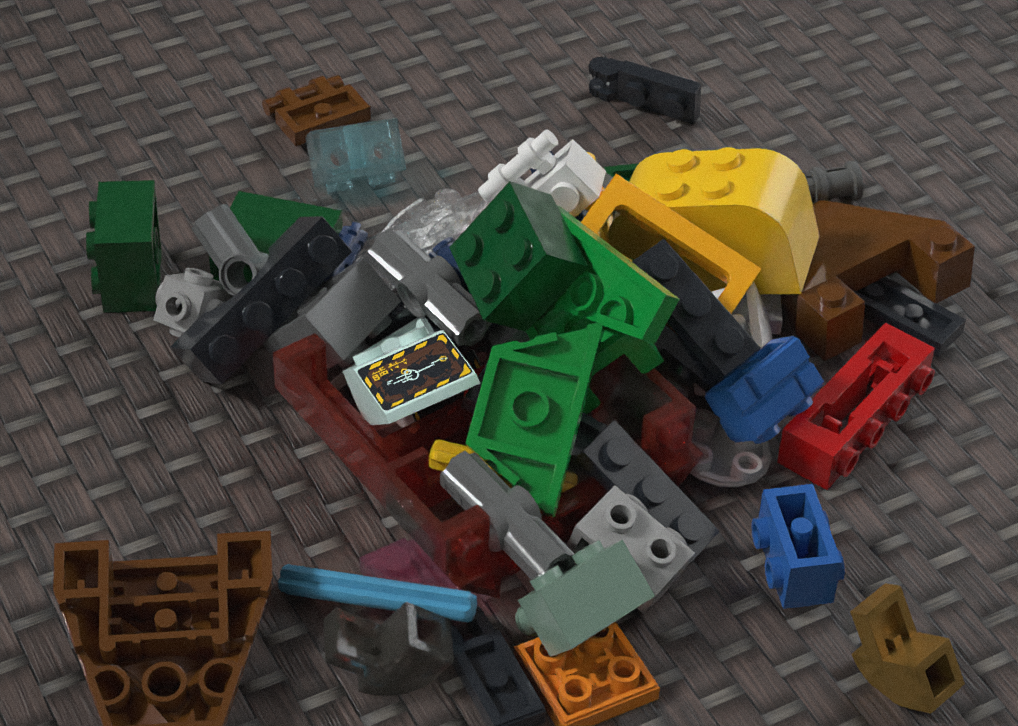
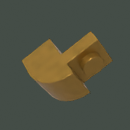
(897, 660)

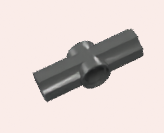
(228, 247)
(428, 287)
(513, 515)

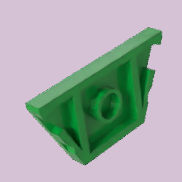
(534, 409)

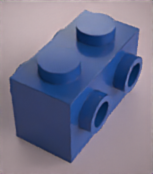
(797, 546)

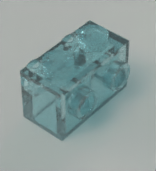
(354, 149)

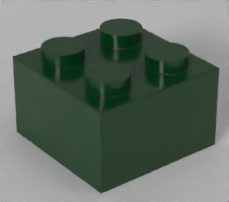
(125, 246)
(518, 257)

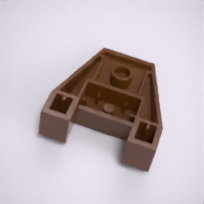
(860, 248)

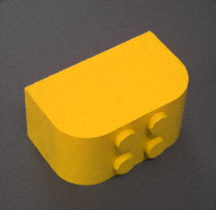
(740, 197)

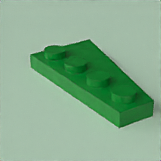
(615, 289)

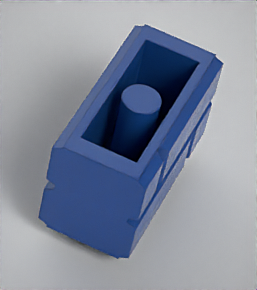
(765, 391)

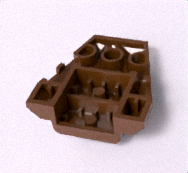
(164, 633)

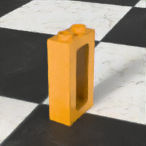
(678, 233)

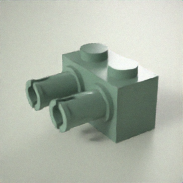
(584, 598)

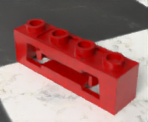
(812, 438)

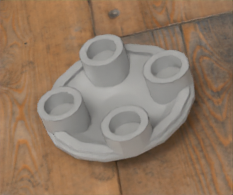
(723, 459)

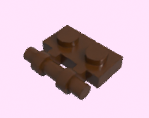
(316, 107)

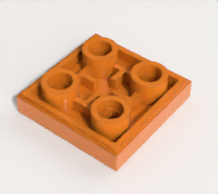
(589, 681)

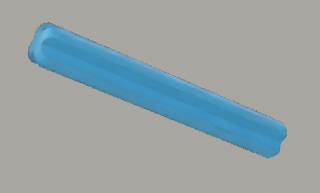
(375, 592)

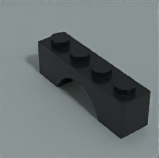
(234, 330)

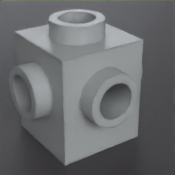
(186, 297)

